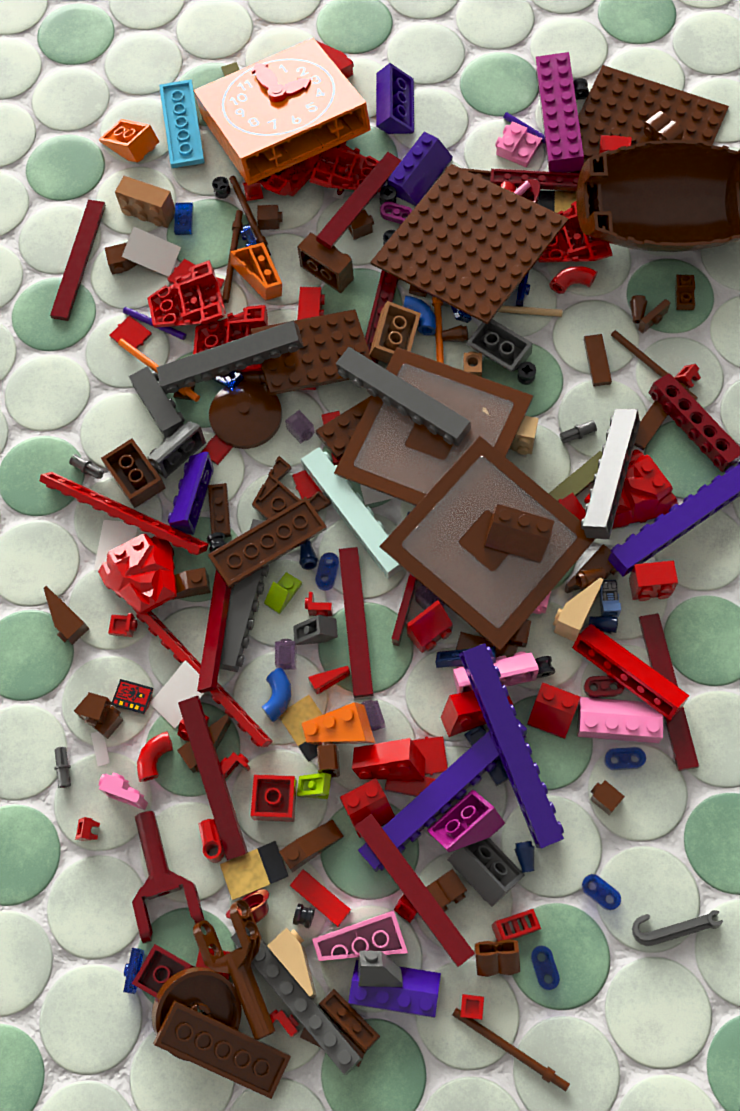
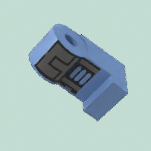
(609, 598)

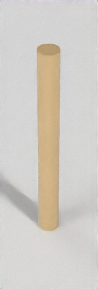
(531, 311)

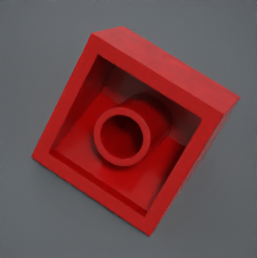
(429, 627)
(553, 710)
(365, 801)

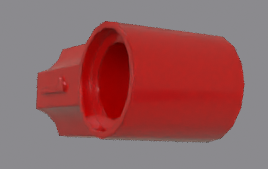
(210, 839)

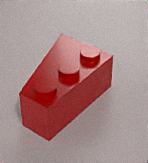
(462, 713)

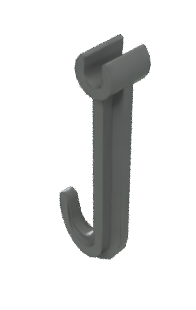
(673, 931)

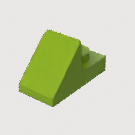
(282, 592)
(314, 786)

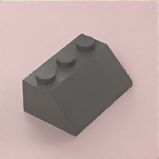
(500, 345)
(177, 448)
(486, 869)

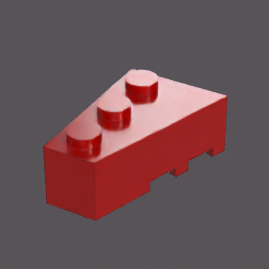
(389, 761)

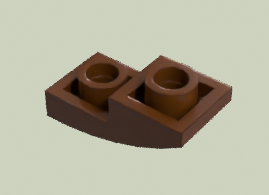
(685, 292)

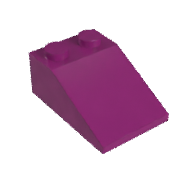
(466, 823)

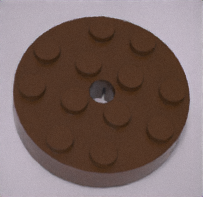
(201, 990)

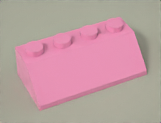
(513, 671)
(619, 720)

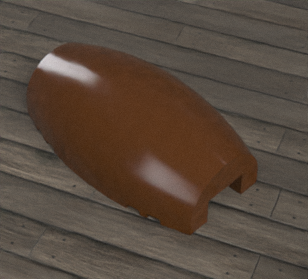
(661, 196)

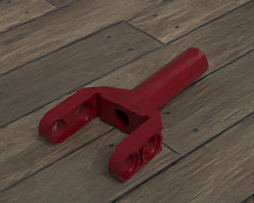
(160, 879)

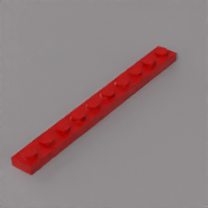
(129, 515)
(219, 695)

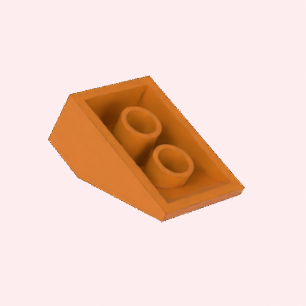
(130, 139)

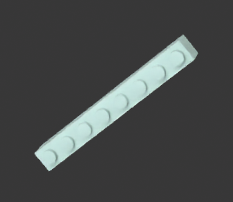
(350, 509)

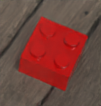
(653, 580)
(273, 798)

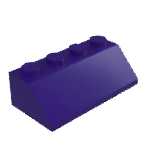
(394, 101)
(420, 169)
(191, 493)
(415, 997)

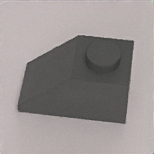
(315, 630)
(378, 970)

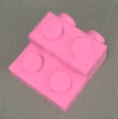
(517, 144)
(119, 789)

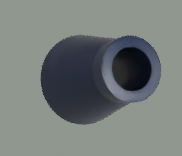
(308, 558)
(605, 623)
(525, 855)

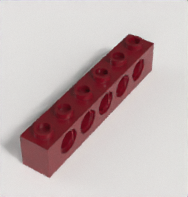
(695, 422)

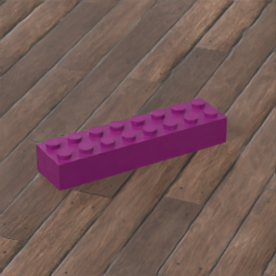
(559, 113)

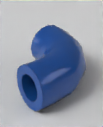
(427, 318)
(280, 694)

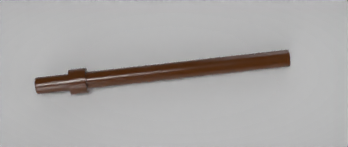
(236, 227)
(259, 238)
(644, 358)
(548, 1073)

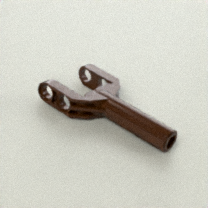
(238, 965)

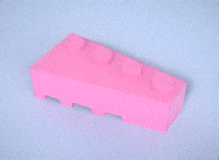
(373, 934)

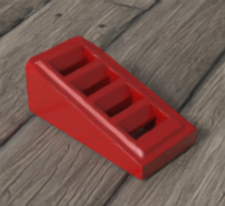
(325, 680)
(499, 932)

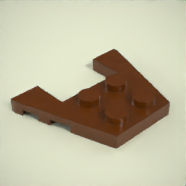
(275, 497)

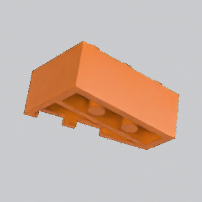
(258, 270)
(340, 726)

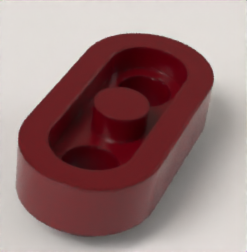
(603, 687)

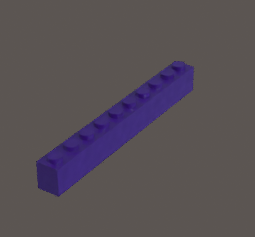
(677, 522)
(511, 746)
(438, 796)

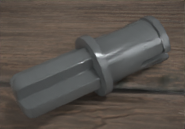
(578, 431)
(86, 466)
(62, 767)

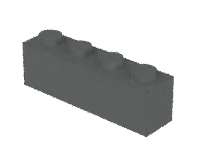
(156, 401)

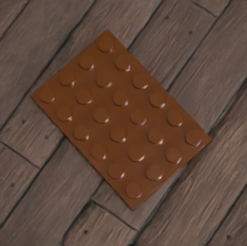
(314, 365)

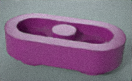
(396, 211)

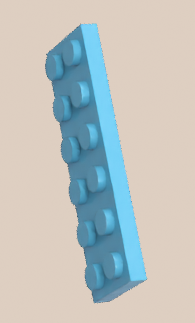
(181, 124)

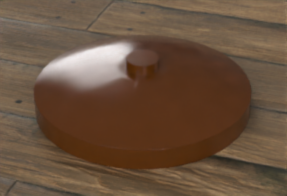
(245, 415)

